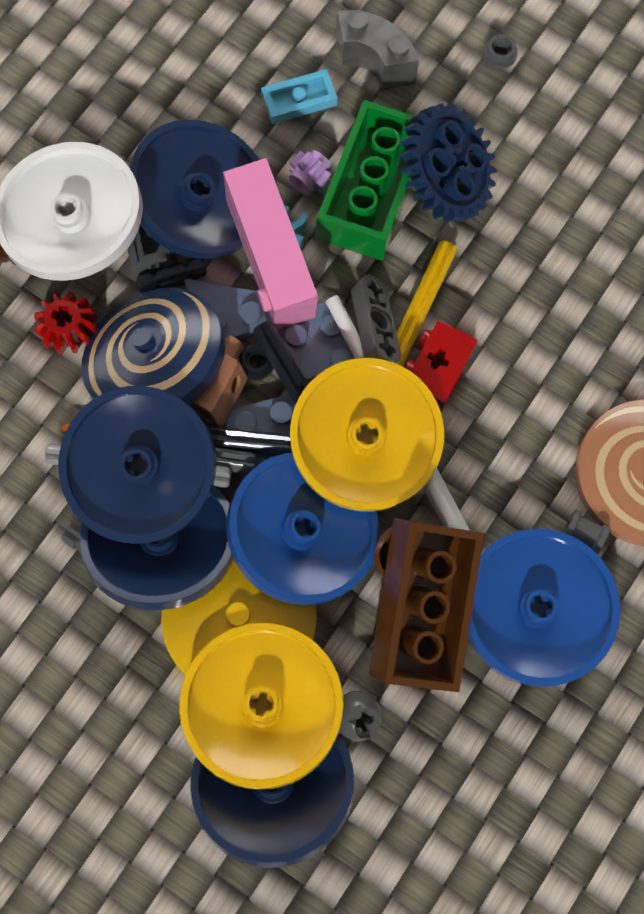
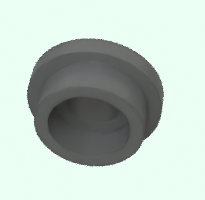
(503, 44)

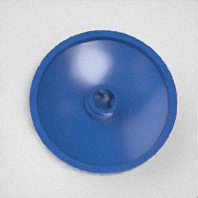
(294, 539)
(543, 608)

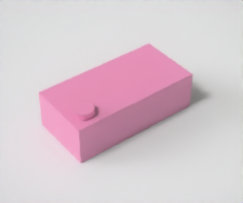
(270, 245)

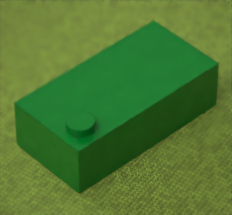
(367, 184)

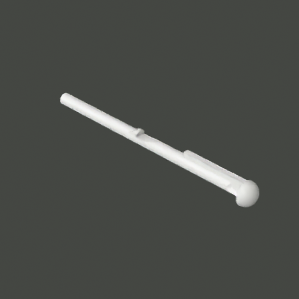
(435, 488)

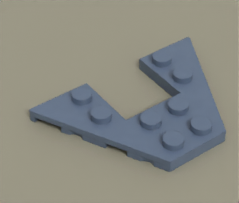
(312, 344)

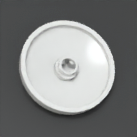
(69, 211)

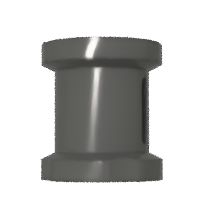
(587, 531)

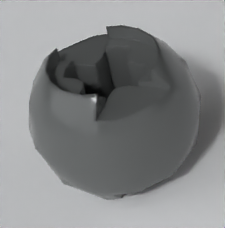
(360, 716)

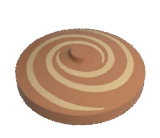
(612, 471)

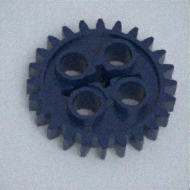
(448, 163)

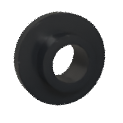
(251, 352)

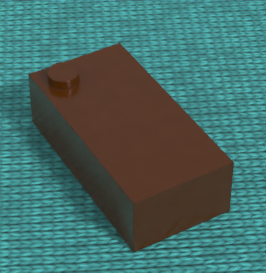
(426, 605)

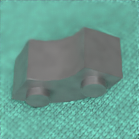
(377, 47)

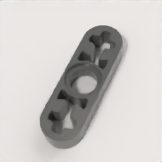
(370, 303)

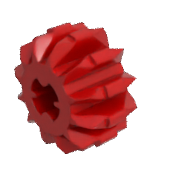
(57, 312)

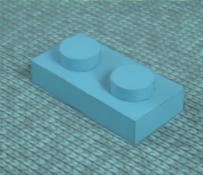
(299, 96)

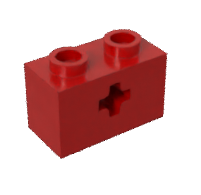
(447, 347)

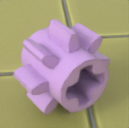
(310, 172)

